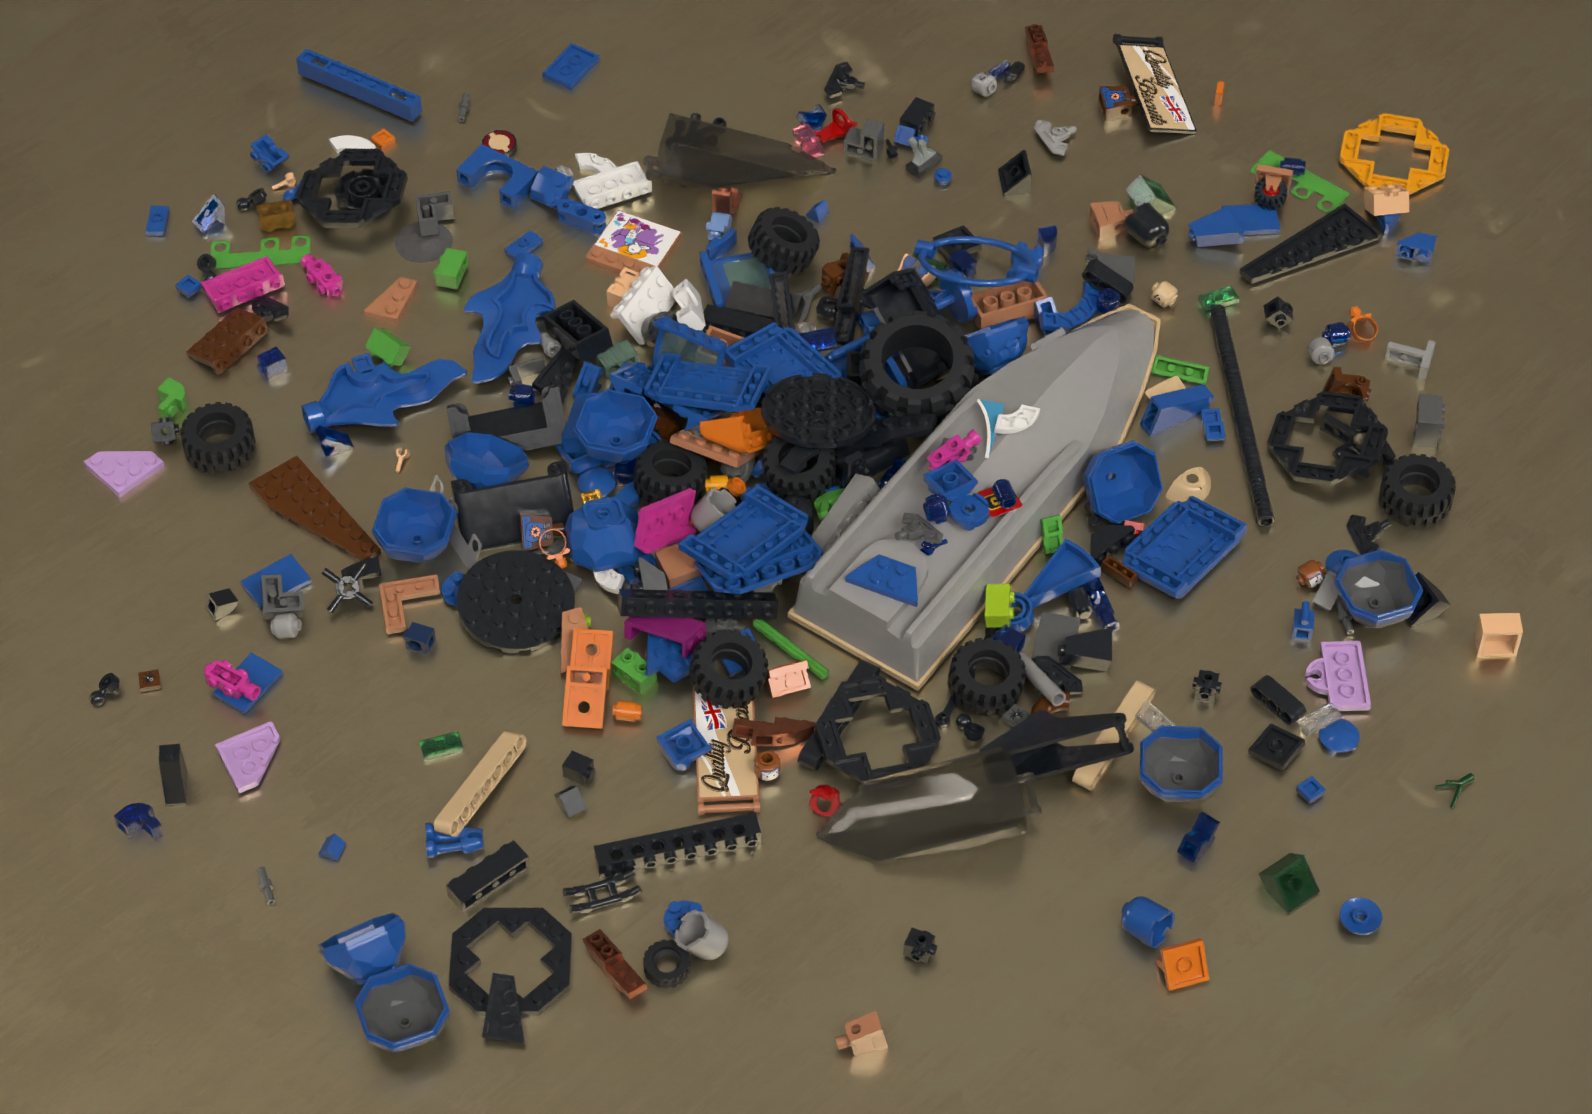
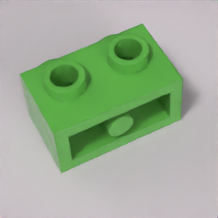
(451, 268)
(387, 346)
(632, 671)

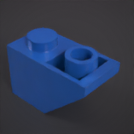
(1416, 247)

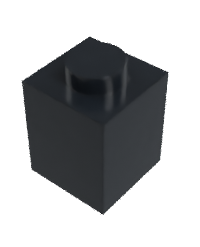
(578, 768)

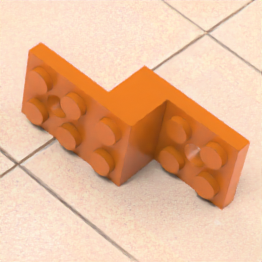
(588, 678)

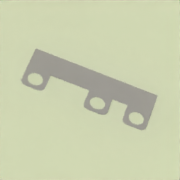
(463, 550)

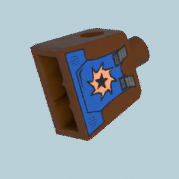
(1116, 102)
(533, 526)

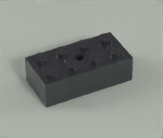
(578, 331)

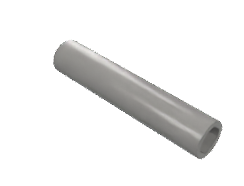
(1042, 681)

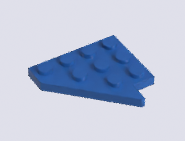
(666, 657)

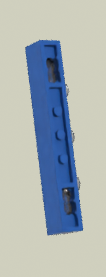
(359, 85)

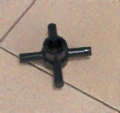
(352, 581)

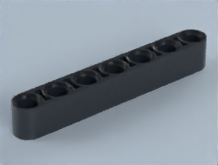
(811, 753)

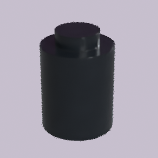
(1080, 603)

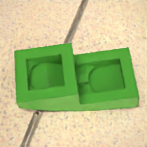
(1051, 533)

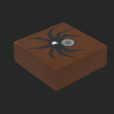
(149, 680)

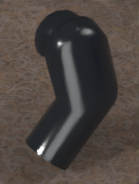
(1094, 519)

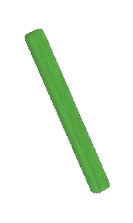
(790, 648)

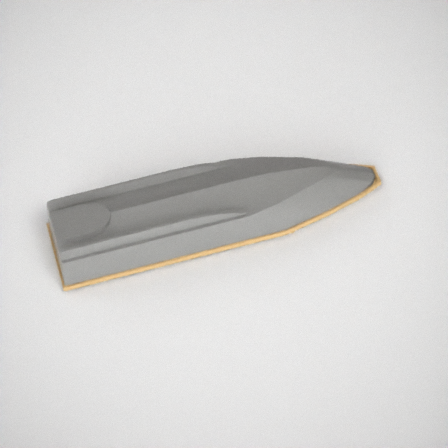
(1087, 401)

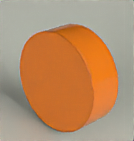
(736, 486)

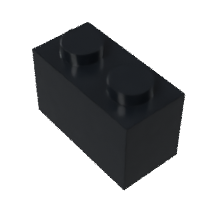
(918, 115)

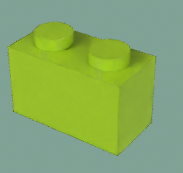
(998, 605)

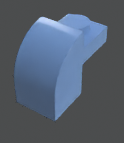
(719, 225)

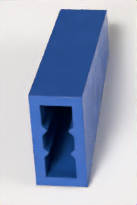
(1175, 407)

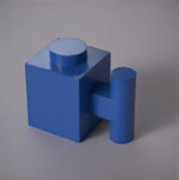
(1303, 623)

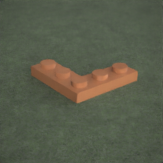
(394, 592)

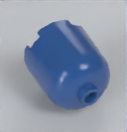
(1147, 920)

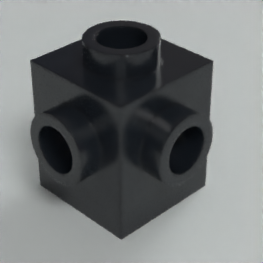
(1278, 312)
(158, 434)
(1206, 686)
(920, 945)

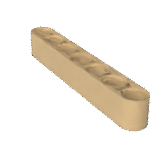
(1138, 694)
(480, 783)

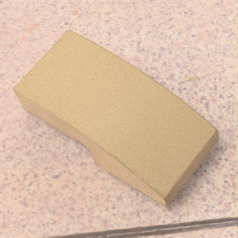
(1166, 386)

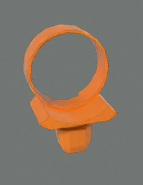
(1355, 314)
(560, 560)

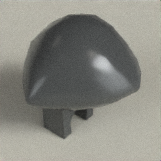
(743, 471)

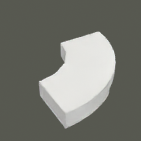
(350, 142)
(592, 162)
(1016, 421)
(609, 580)

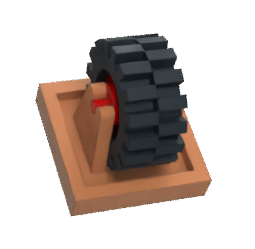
(1272, 186)

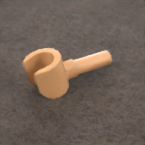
(289, 181)
(400, 458)

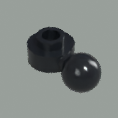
(256, 197)
(202, 263)
(108, 684)
(971, 730)

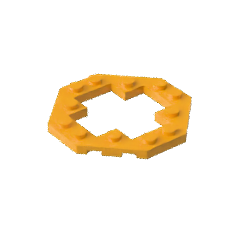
(1371, 130)

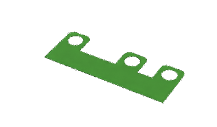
(1308, 181)
(277, 257)

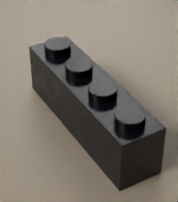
(733, 321)
(488, 876)

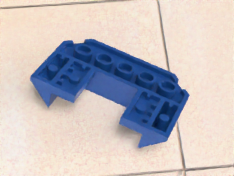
(633, 381)
(792, 560)

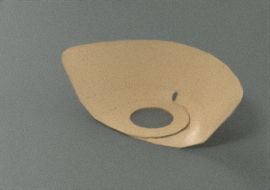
(1182, 489)

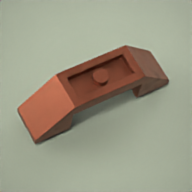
(726, 200)

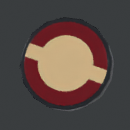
(501, 141)

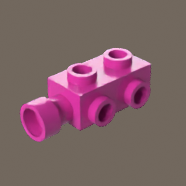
(322, 276)
(952, 449)
(230, 681)

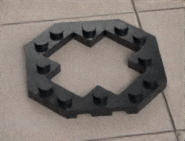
(372, 207)
(1347, 464)
(897, 700)
(512, 921)

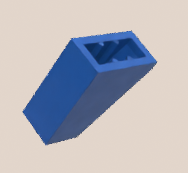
(1216, 229)

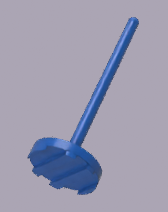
(957, 301)

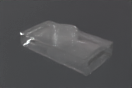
(1152, 717)
(1319, 719)

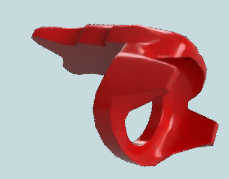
(837, 127)
(825, 792)

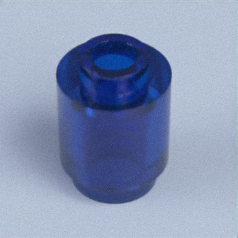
(1294, 164)
(1004, 493)

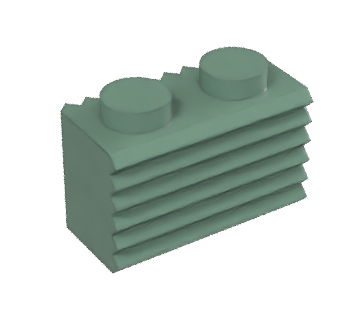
(615, 356)

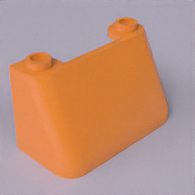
(740, 432)

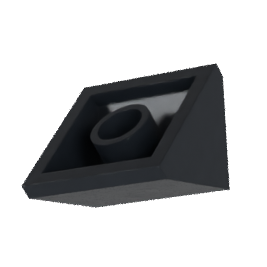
(1016, 175)

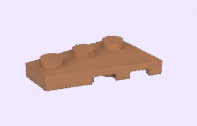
(392, 301)
(571, 619)

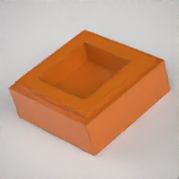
(1219, 93)
(382, 139)

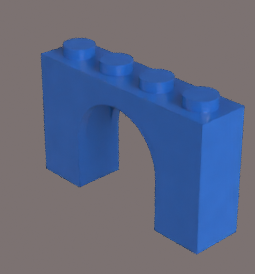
(486, 161)

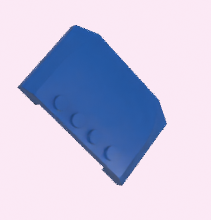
(783, 351)
(706, 384)
(747, 535)
(1183, 546)

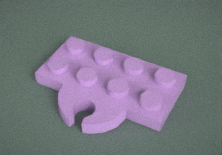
(1341, 675)

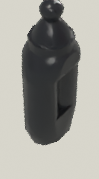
(1014, 71)

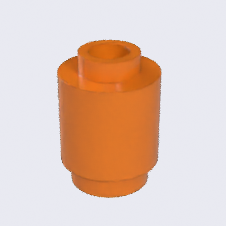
(627, 711)

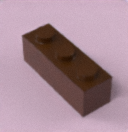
(1119, 571)

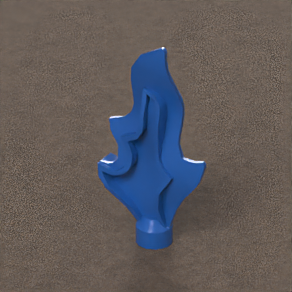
(509, 317)
(376, 394)

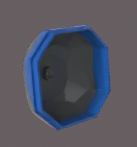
(1378, 588)
(1182, 755)
(402, 997)

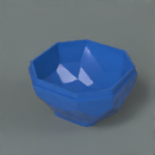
(615, 426)
(484, 459)
(1132, 487)
(414, 517)
(603, 534)
(366, 948)

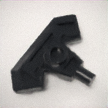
(842, 80)
(269, 308)
(1364, 534)
(1058, 675)

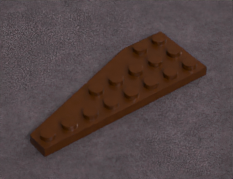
(303, 499)

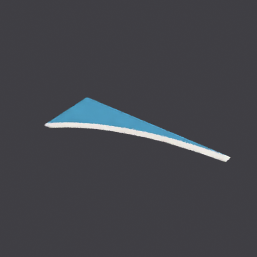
(991, 411)

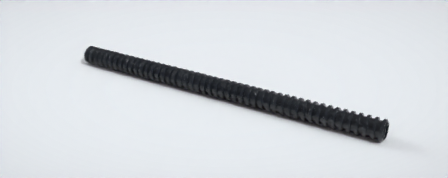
(1242, 416)

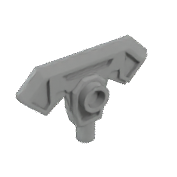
(1053, 137)

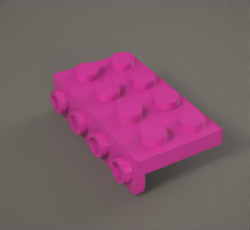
(243, 284)
(665, 522)

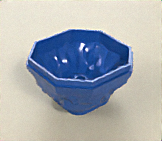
(998, 344)

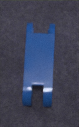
(581, 216)

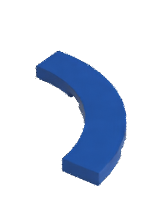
(1074, 317)

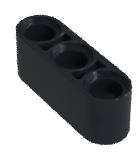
(1103, 277)
(1278, 700)

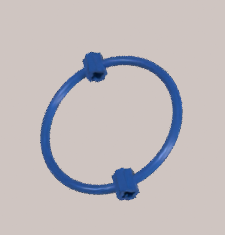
(1025, 272)

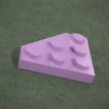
(123, 469)
(249, 755)

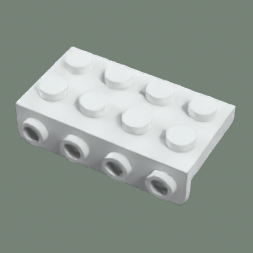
(612, 186)
(647, 296)

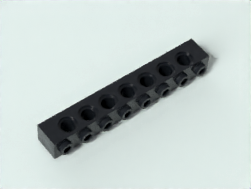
(697, 604)
(684, 837)

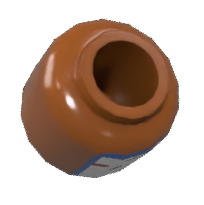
(1311, 574)
(767, 765)

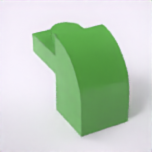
(172, 397)
(826, 501)

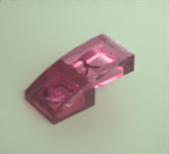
(808, 140)

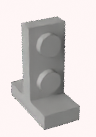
(1411, 356)

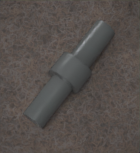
(463, 107)
(1344, 617)
(266, 885)

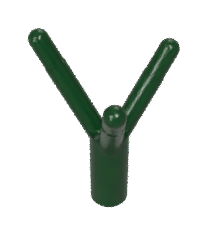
(1459, 784)

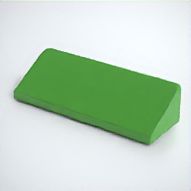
(1184, 370)

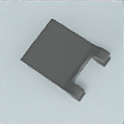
(1121, 264)

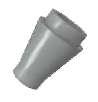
(549, 345)

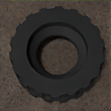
(666, 979)

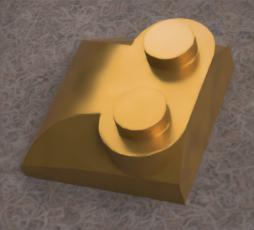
(276, 215)

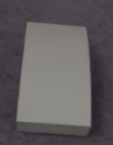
(1327, 592)

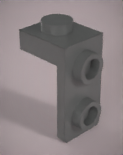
(524, 369)

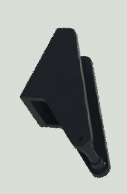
(1036, 746)

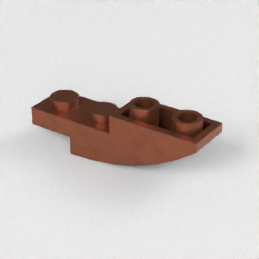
(1038, 49)
(780, 733)
(613, 964)

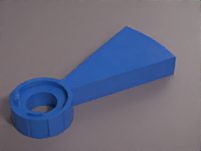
(1063, 572)

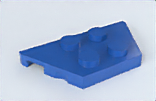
(887, 578)

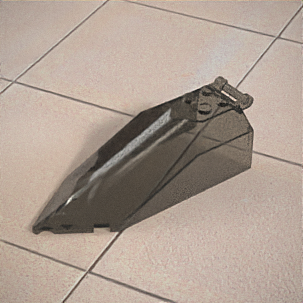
(717, 156)
(935, 809)

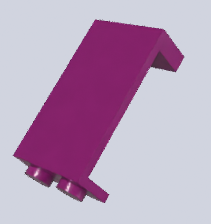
(682, 630)

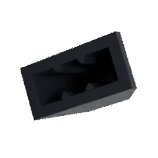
(1088, 650)
(173, 774)

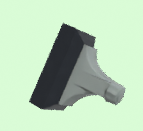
(924, 158)

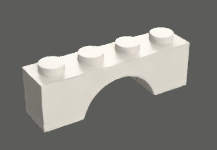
(691, 306)

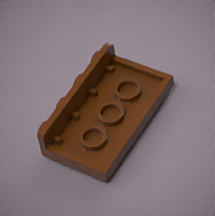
(229, 340)

